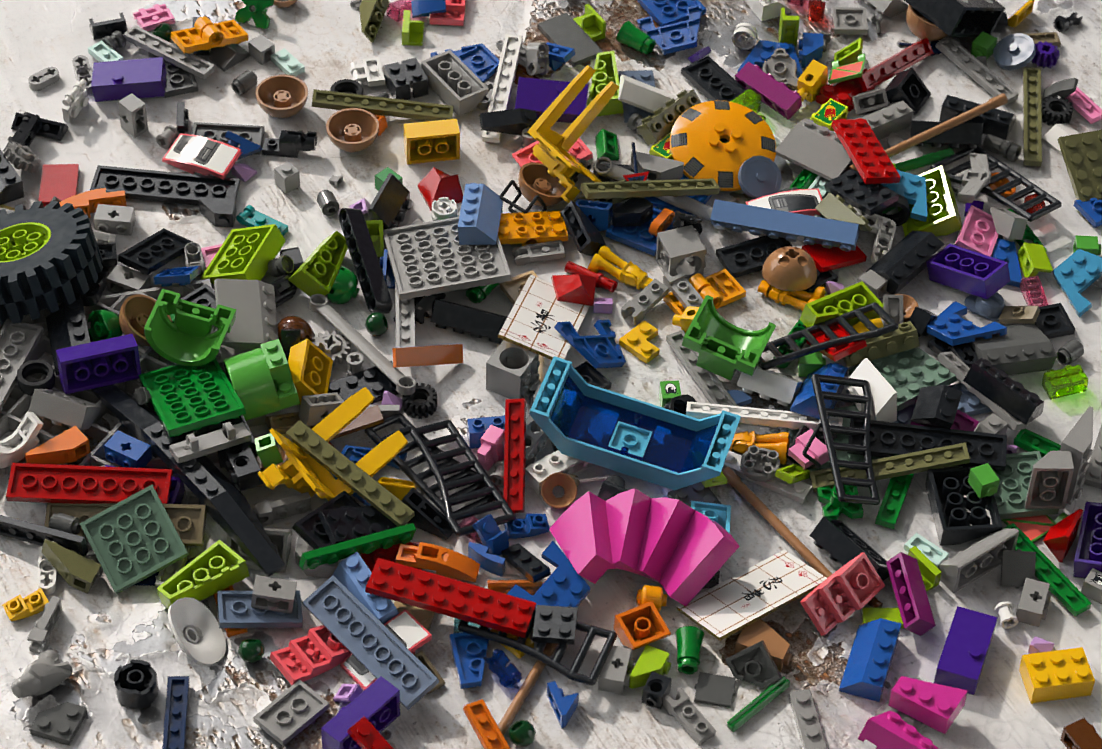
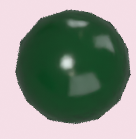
(163, 31)
(376, 324)
(251, 650)
(522, 733)

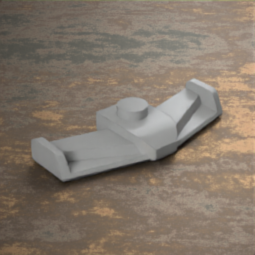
(976, 178)

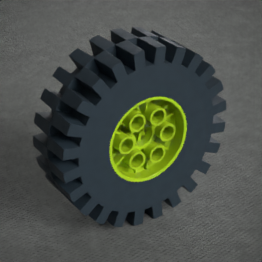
(45, 258)

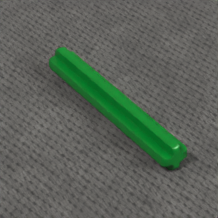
(924, 160)
(758, 704)

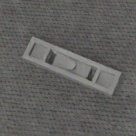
(211, 442)

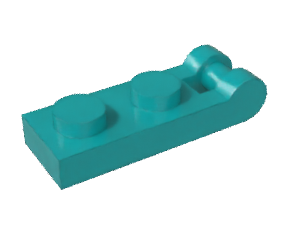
(259, 219)

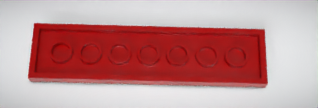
(83, 483)
(451, 597)

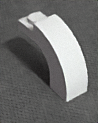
(21, 441)

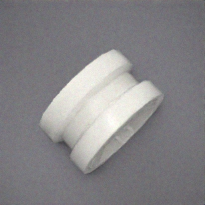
(744, 36)
(444, 209)

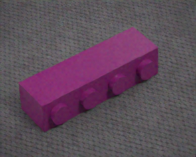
(773, 93)
(910, 594)

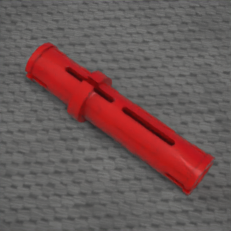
(601, 280)

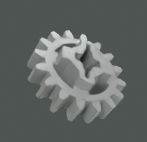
(22, 157)
(333, 345)

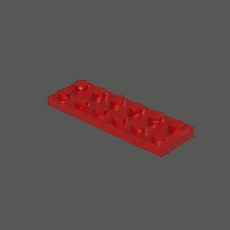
(865, 151)

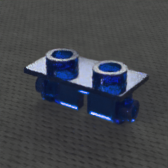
(508, 675)

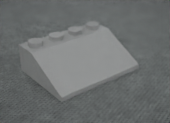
(815, 150)
(255, 312)
(1079, 443)

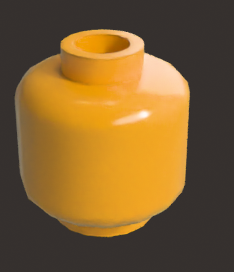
(651, 593)

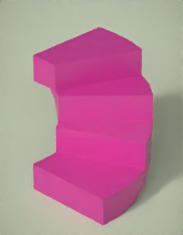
(646, 537)

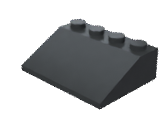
(1019, 351)

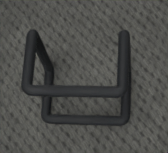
(512, 204)
(816, 464)

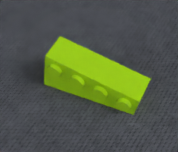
(605, 73)
(321, 267)
(840, 303)
(205, 575)

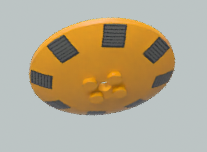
(698, 144)

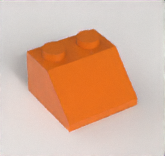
(640, 626)

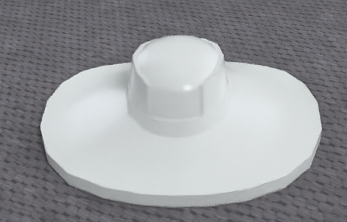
(197, 631)

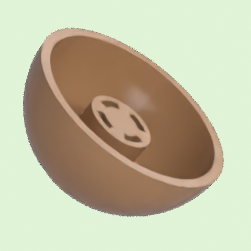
(922, 26)
(281, 95)
(352, 129)
(535, 180)
(790, 269)
(134, 316)

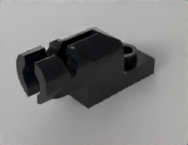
(290, 143)

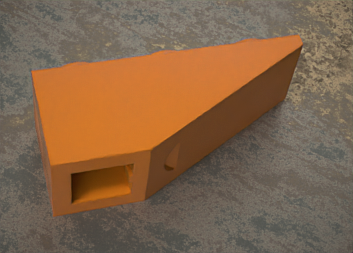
(61, 449)

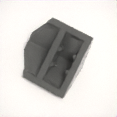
(227, 56)

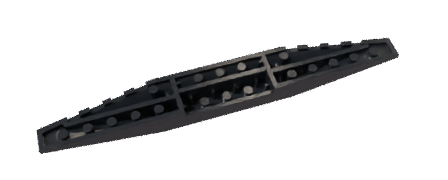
(200, 475)

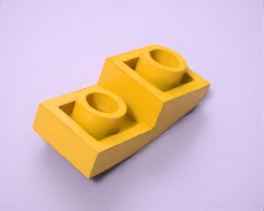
(21, 608)

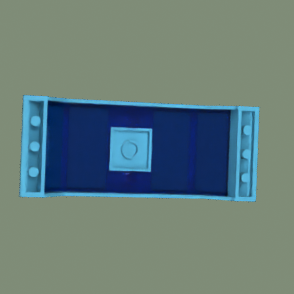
(630, 433)

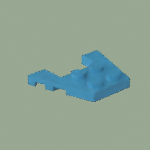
(914, 190)
(1077, 275)

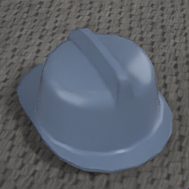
(988, 308)

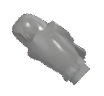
(41, 675)

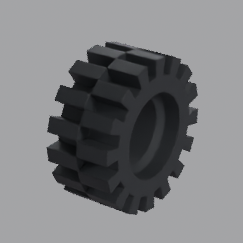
(1054, 104)
(420, 409)

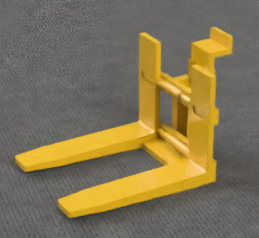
(553, 147)
(308, 475)

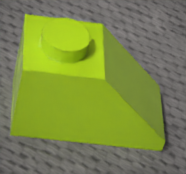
(650, 660)

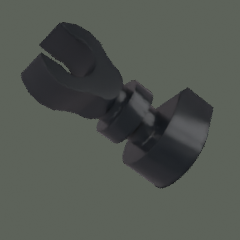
(1062, 23)

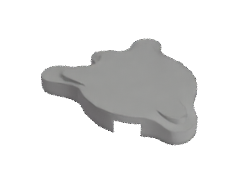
(782, 68)

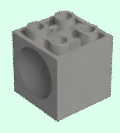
(681, 249)
(512, 371)

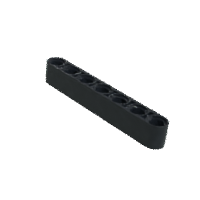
(365, 260)

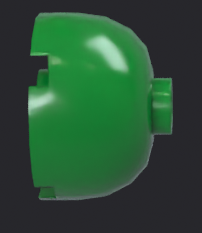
(344, 287)
(103, 325)

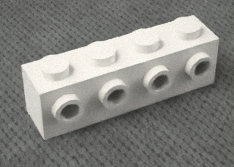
(553, 463)

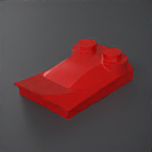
(841, 92)

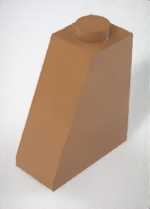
(776, 645)

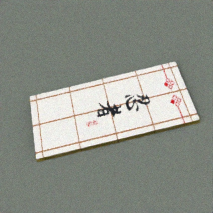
(534, 319)
(752, 594)

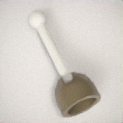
(578, 481)

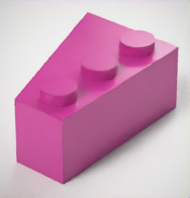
(928, 702)
(892, 732)

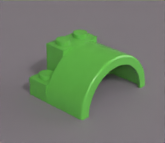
(192, 335)
(723, 345)
(262, 379)

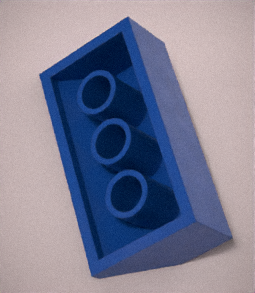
(805, 401)
(870, 659)

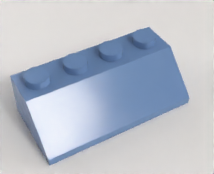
(479, 215)
(354, 576)

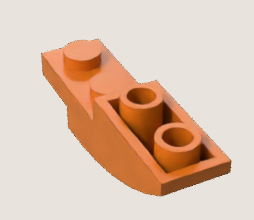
(90, 199)
(440, 559)

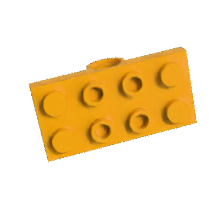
(209, 35)
(532, 228)
(719, 285)

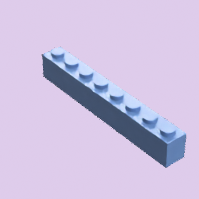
(785, 225)

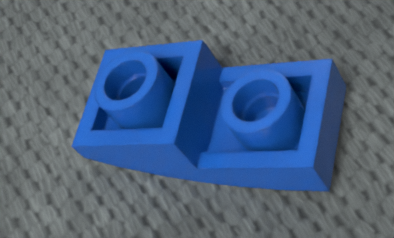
(423, 8)
(530, 526)
(488, 562)

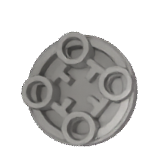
(759, 463)

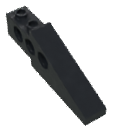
(241, 460)

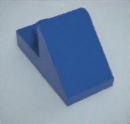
(559, 55)
(247, 147)
(491, 535)
(562, 705)

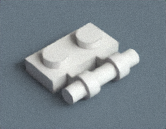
(372, 69)
(75, 101)

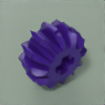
(1046, 55)

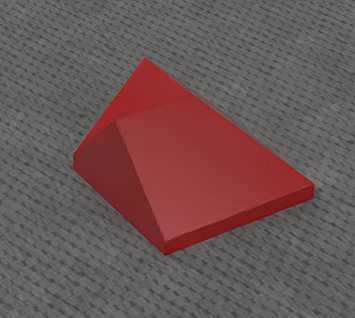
(438, 185)
(574, 288)
(1062, 535)

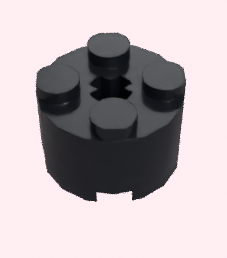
(136, 684)

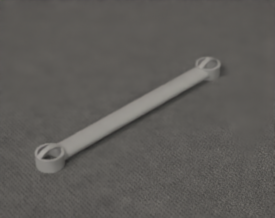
(682, 202)
(362, 344)

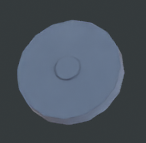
(1014, 51)
(759, 177)

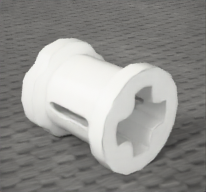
(1006, 614)

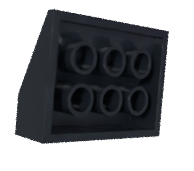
(957, 508)

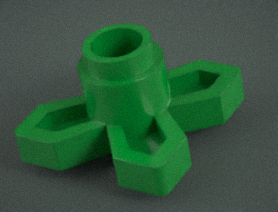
(257, 10)
(834, 507)

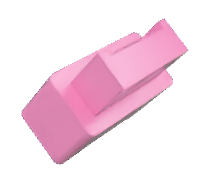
(491, 447)
(817, 450)

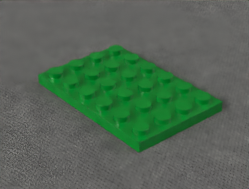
(191, 396)

